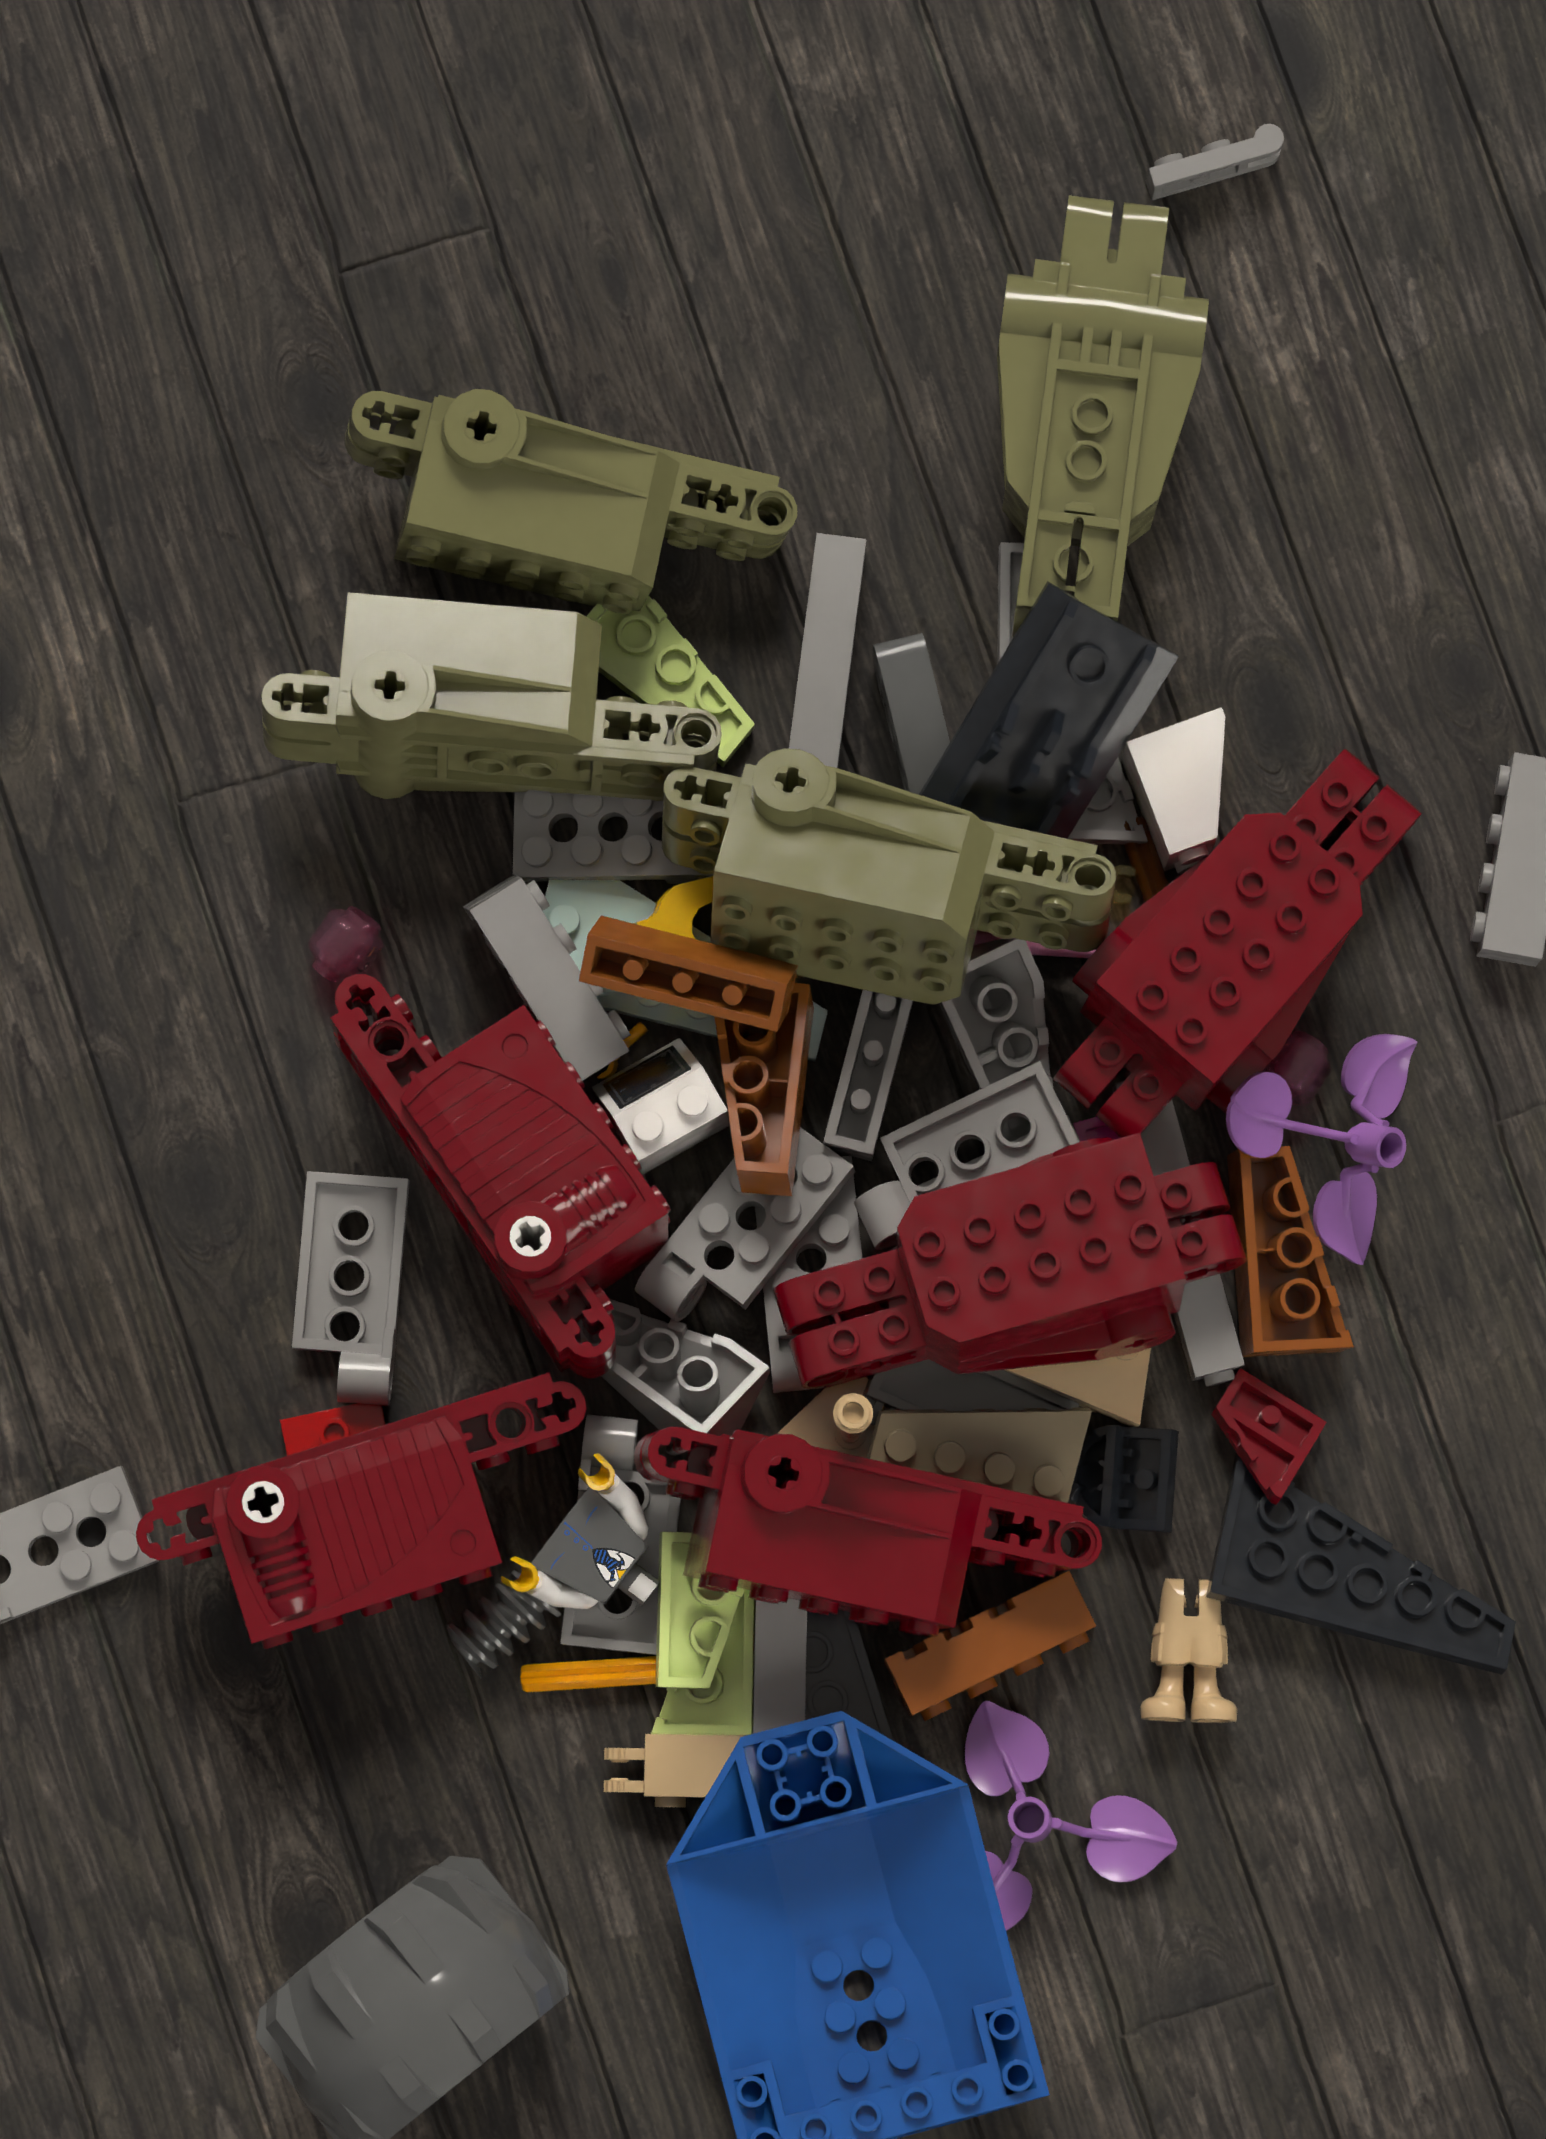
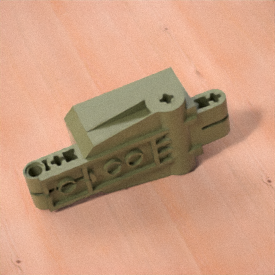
(1093, 398)
(555, 502)
(479, 705)
(872, 877)

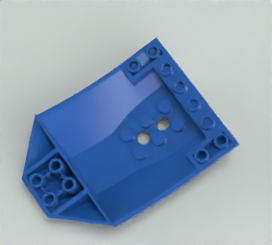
(836, 1860)

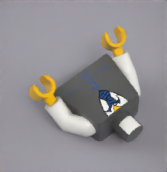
(592, 1549)

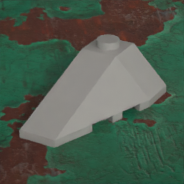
(682, 1374)

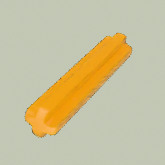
(588, 1674)

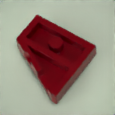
(1266, 1431)

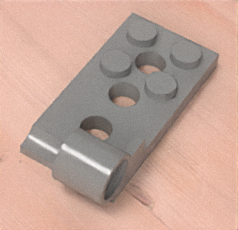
(76, 1566)

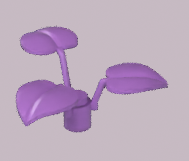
(1376, 1077)
(1013, 1750)

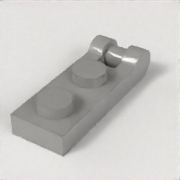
(1215, 163)

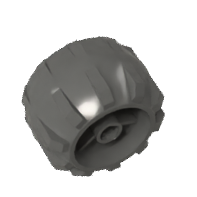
(410, 2001)

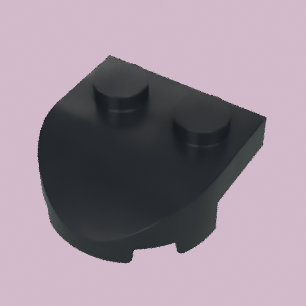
(1127, 1478)

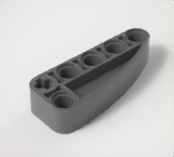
(911, 707)

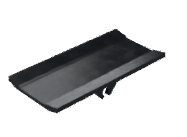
(1050, 718)

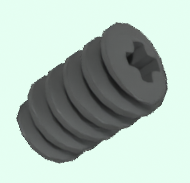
(497, 1625)

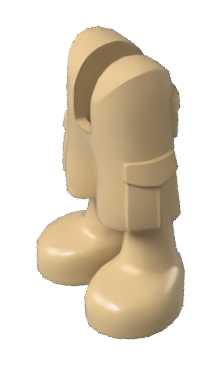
(1185, 1641)

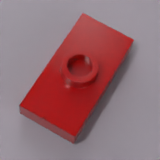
(329, 1425)

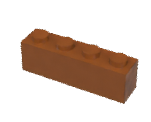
(688, 973)

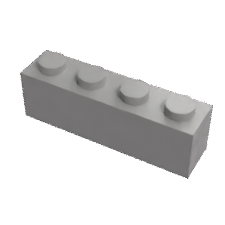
(1515, 881)
(867, 1074)

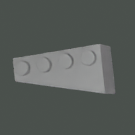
(547, 975)

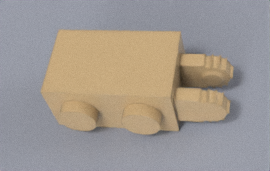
(674, 1766)

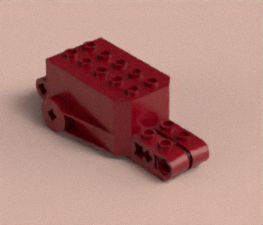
(1230, 952)
(1020, 1269)
(851, 1527)

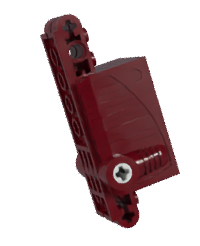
(515, 1163)
(362, 1512)

